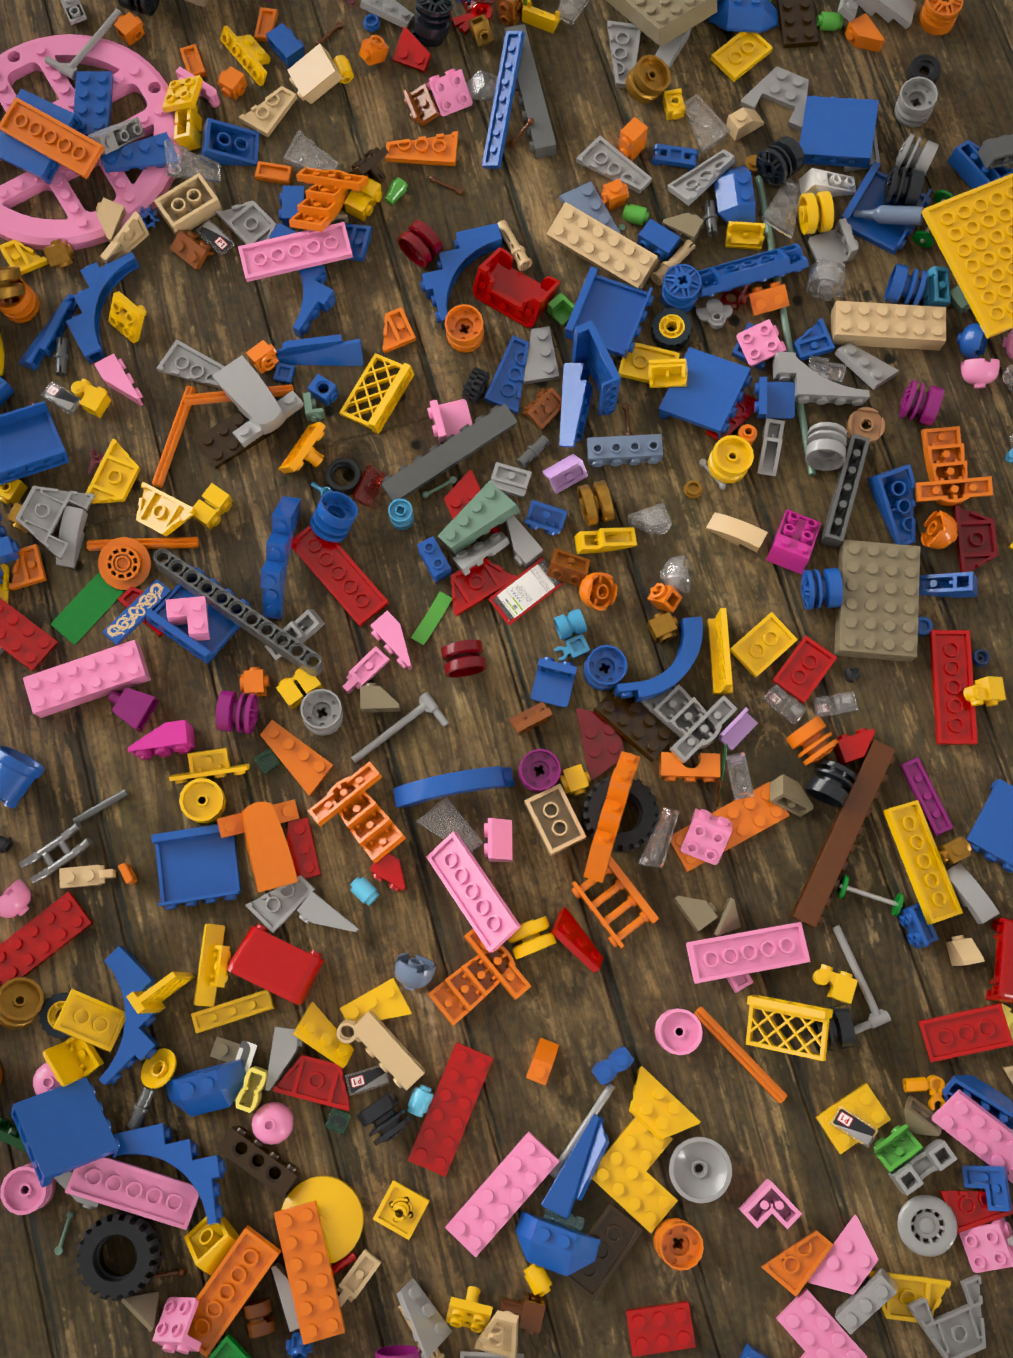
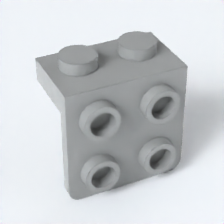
(835, 245)

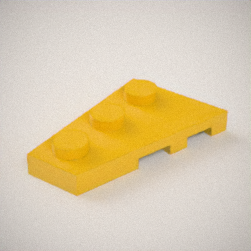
(384, 1001)
(322, 1036)

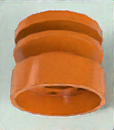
(939, 15)
(21, 307)
(465, 319)
(812, 740)
(690, 1245)

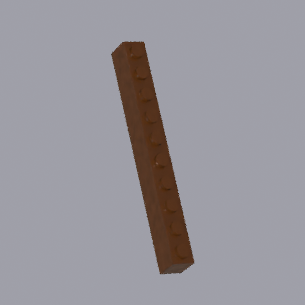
(842, 834)

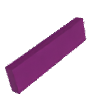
(927, 796)

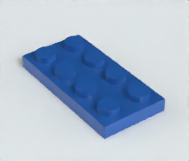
(93, 100)

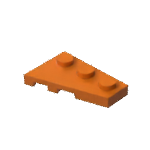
(798, 1262)

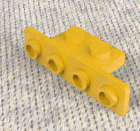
(247, 53)
(209, 763)
(212, 965)

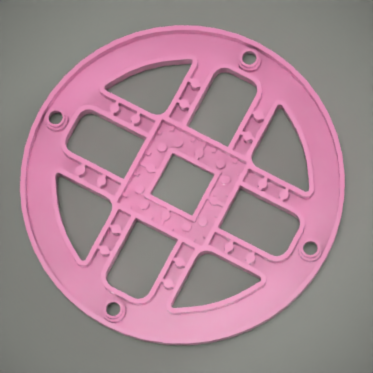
(130, 75)

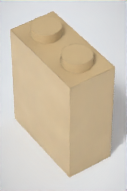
(314, 74)

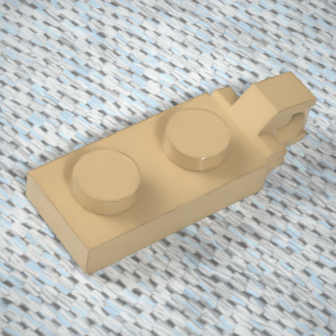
(84, 876)
(357, 1276)

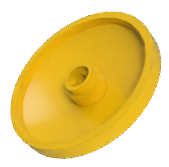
(338, 1210)

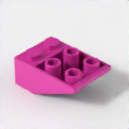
(794, 541)
(164, 740)

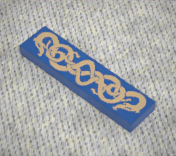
(135, 613)

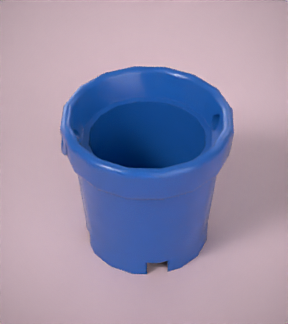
(16, 775)

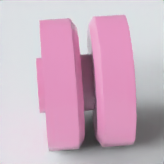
(688, 1024)
(16, 1195)

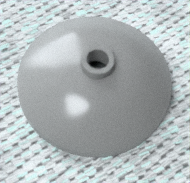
(711, 1180)

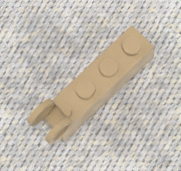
(385, 1047)

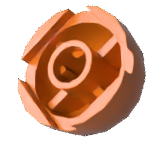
(940, 530)
(598, 591)

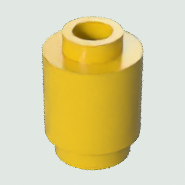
(344, 68)
(537, 1279)

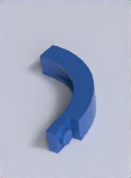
(690, 642)
(452, 784)

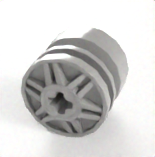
(916, 102)
(915, 156)
(826, 446)
(319, 702)

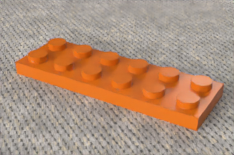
(51, 138)
(748, 818)
(309, 1272)
(231, 1287)

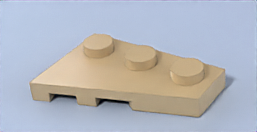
(269, 113)
(500, 1335)

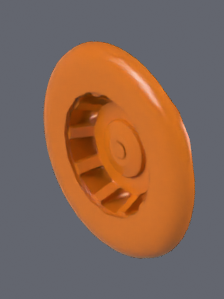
(124, 563)

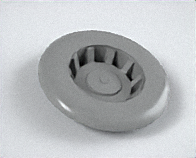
(927, 1225)

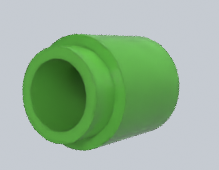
(830, 21)
(635, 214)

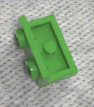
(897, 1148)

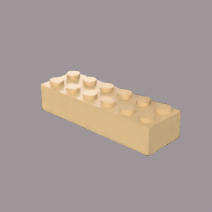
(602, 246)
(888, 325)

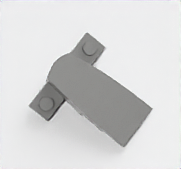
(900, 10)
(254, 400)
(689, 719)

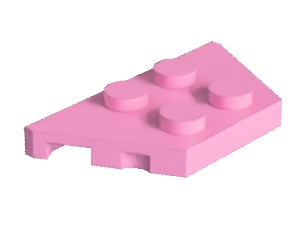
(847, 1261)

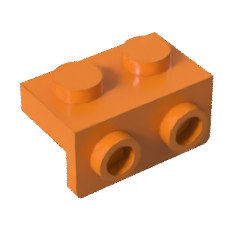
(768, 298)

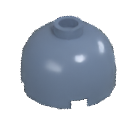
(414, 971)

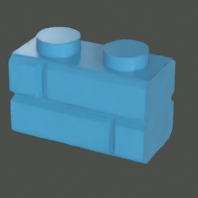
(937, 287)

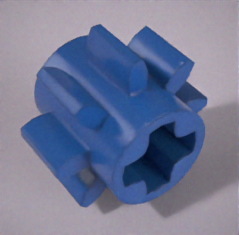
(149, 211)
(296, 1348)

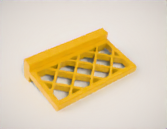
(391, 395)
(720, 654)
(151, 1000)
(794, 1010)

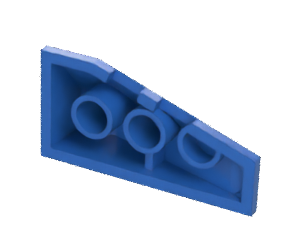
(895, 500)

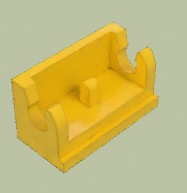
(540, 18)
(745, 235)
(668, 373)

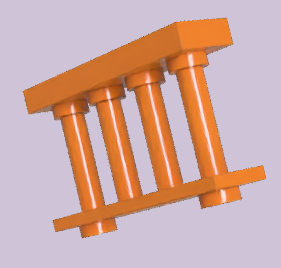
(634, 899)

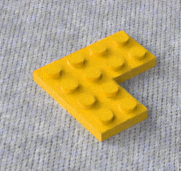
(626, 1178)

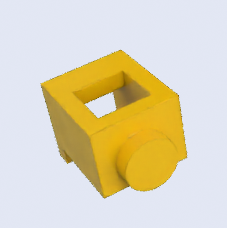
(673, 104)

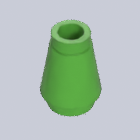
(395, 191)

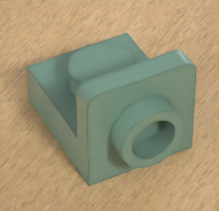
(312, 412)

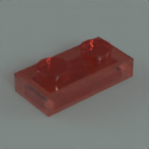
(368, 485)

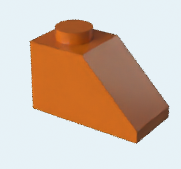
(864, 34)
(542, 1061)

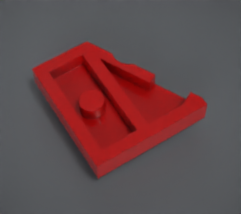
(411, 52)

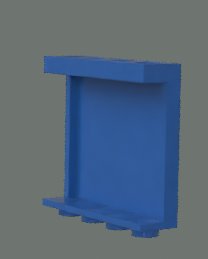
(838, 131)
(24, 156)
(869, 197)
(614, 311)
(590, 349)
(711, 392)
(29, 443)
(220, 627)
(994, 827)
(196, 866)
(64, 1129)

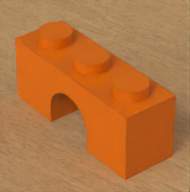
(672, 768)

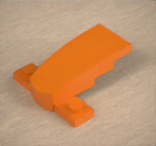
(324, 197)
(948, 470)
(360, 813)
(265, 841)
(476, 979)

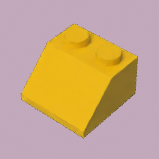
(210, 1243)

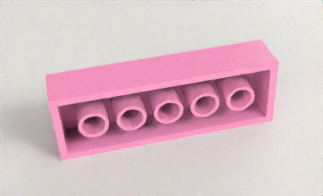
(86, 679)

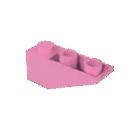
(115, 377)
(390, 632)

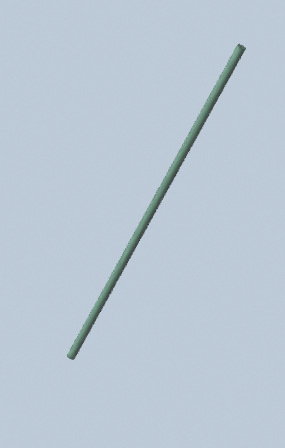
(783, 315)

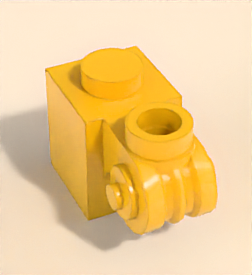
(93, 399)
(986, 691)
(841, 985)

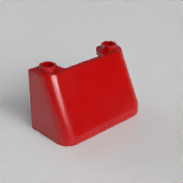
(511, 290)
(276, 965)
(1003, 973)

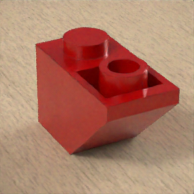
(853, 747)
(389, 869)

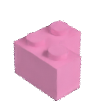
(191, 612)
(768, 1201)

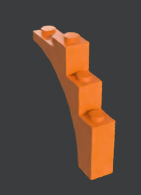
(611, 816)

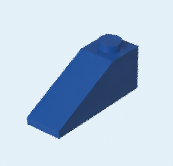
(949, 585)

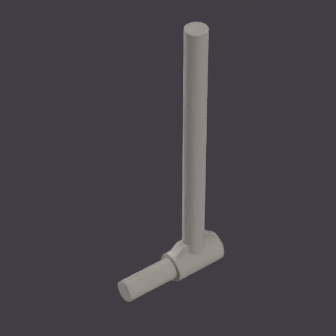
(70, 69)
(426, 704)
(876, 1017)
(595, 1110)

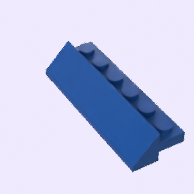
(752, 269)

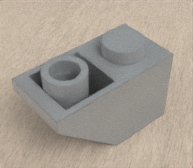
(74, 11)

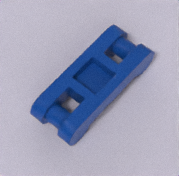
(674, 156)

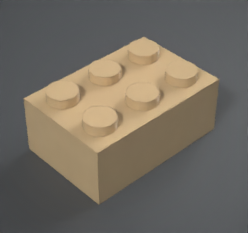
(188, 204)
(555, 819)

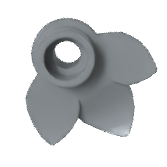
(714, 313)

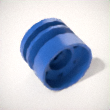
(905, 285)
(677, 295)
(333, 516)
(818, 588)
(608, 658)

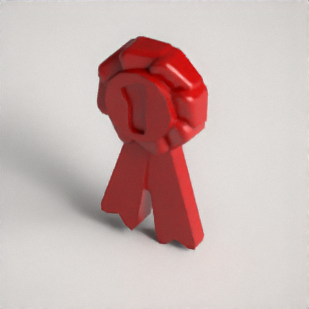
(478, 10)

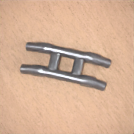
(44, 853)

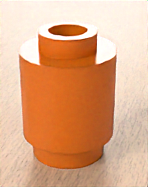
(748, 432)

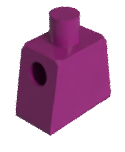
(133, 707)

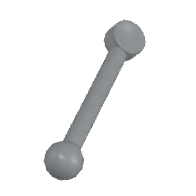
(702, 463)

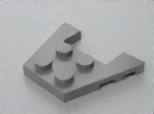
(783, 89)
(43, 512)
(959, 1330)

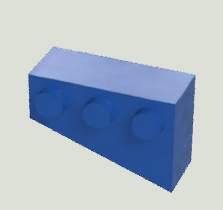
(971, 168)

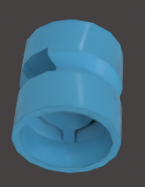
(401, 514)
(568, 624)

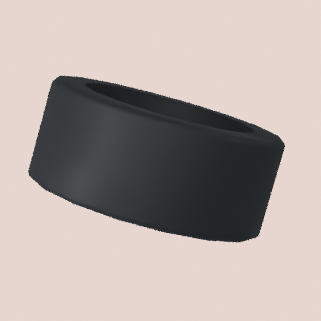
(339, 463)

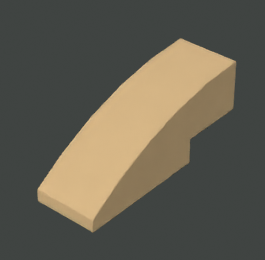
(736, 531)

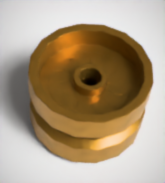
(648, 79)
(7, 288)
(595, 503)
(30, 1000)

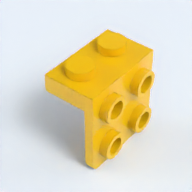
(72, 1060)

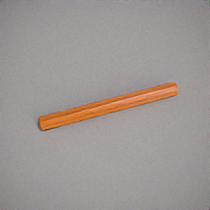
(220, 396)
(172, 441)
(151, 543)
(740, 1055)

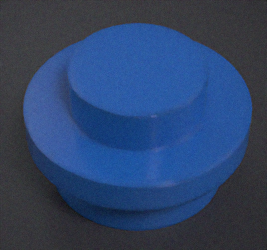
(371, 23)

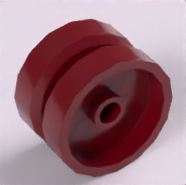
(420, 243)
(463, 658)

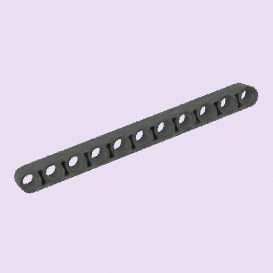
(244, 617)

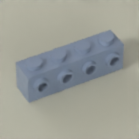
(624, 450)

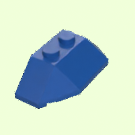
(745, 15)
(735, 195)
(207, 1088)
(984, 1095)
(555, 1245)

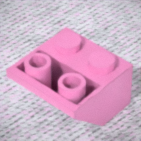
(499, 840)

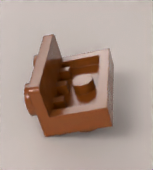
(421, 105)
(191, 248)

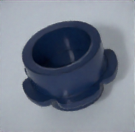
(983, 654)

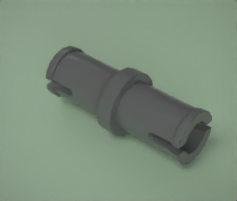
(710, 218)
(61, 356)
(533, 451)
(141, 1108)

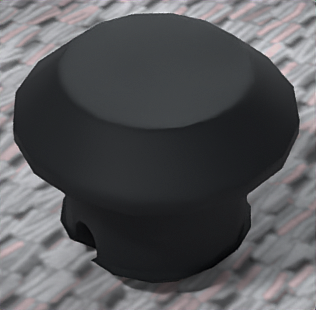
(851, 674)
(5, 844)

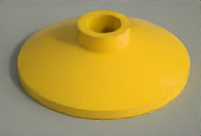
(158, 1069)

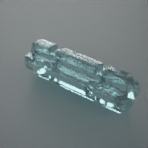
(577, 1222)

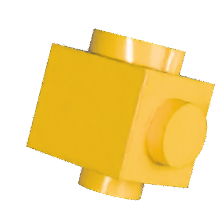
(575, 780)

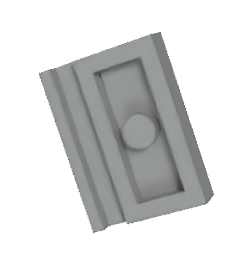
(511, 479)

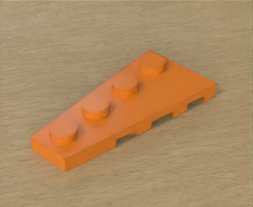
(428, 151)
(300, 760)

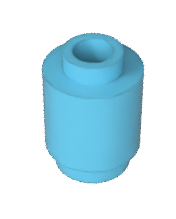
(364, 890)
(420, 1100)

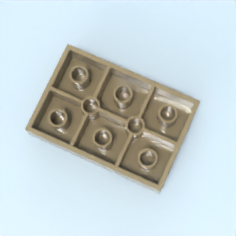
(665, 18)
(878, 601)

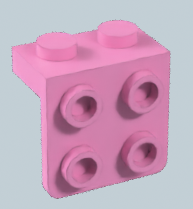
(450, 92)
(760, 342)
(449, 418)
(707, 836)
(988, 1246)
(175, 1324)

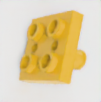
(182, 94)
(129, 319)
(401, 1209)
(469, 1312)

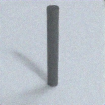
(100, 806)

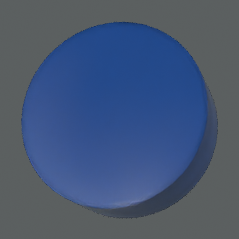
(924, 626)

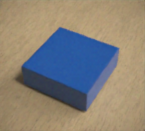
(284, 373)

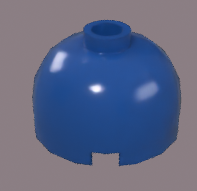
(972, 341)

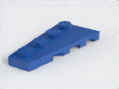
(139, 154)
(509, 376)

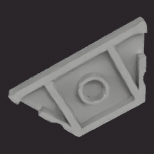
(248, 222)

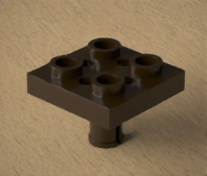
(369, 164)

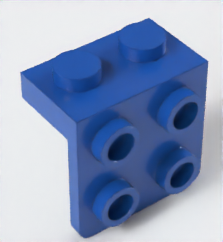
(774, 399)
(553, 682)
(918, 931)

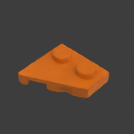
(396, 330)
(28, 568)

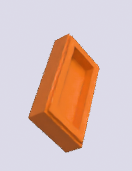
(265, 23)
(193, 60)
(273, 173)

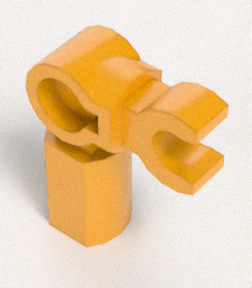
(932, 1083)

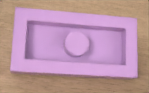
(565, 473)
(737, 729)

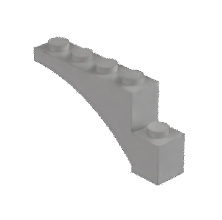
(812, 386)

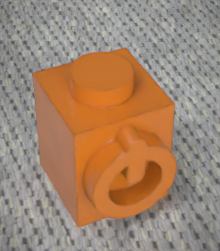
(129, 28)
(373, 50)
(232, 83)
(614, 194)
(263, 356)
(664, 597)
(254, 681)

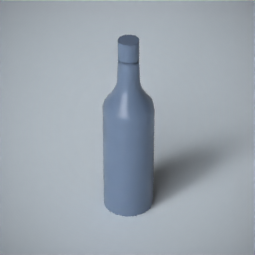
(893, 215)

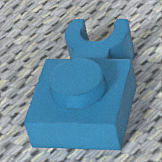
(575, 647)

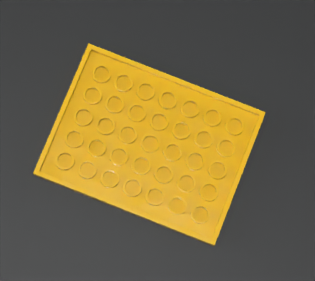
(978, 246)

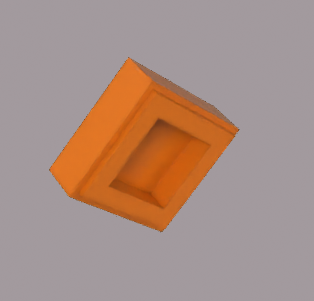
(128, 873)

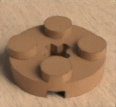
(873, 419)

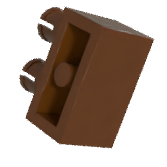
(529, 1309)

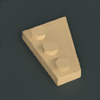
(127, 239)

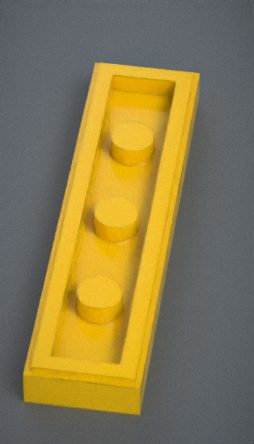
(232, 1011)

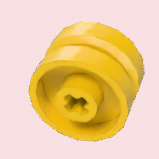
(816, 212)
(730, 459)
(194, 793)
(531, 938)

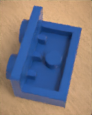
(546, 517)

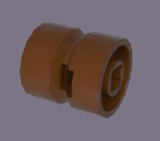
(259, 1317)

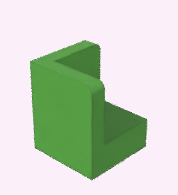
(560, 309)

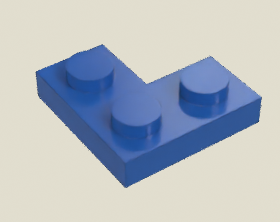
(994, 1181)

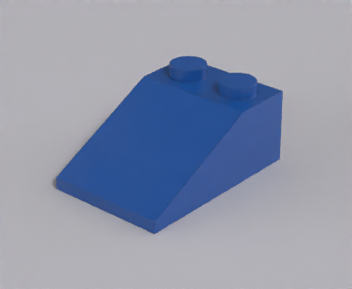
(229, 143)

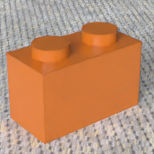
(633, 139)

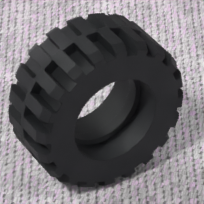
(647, 819)
(91, 1259)

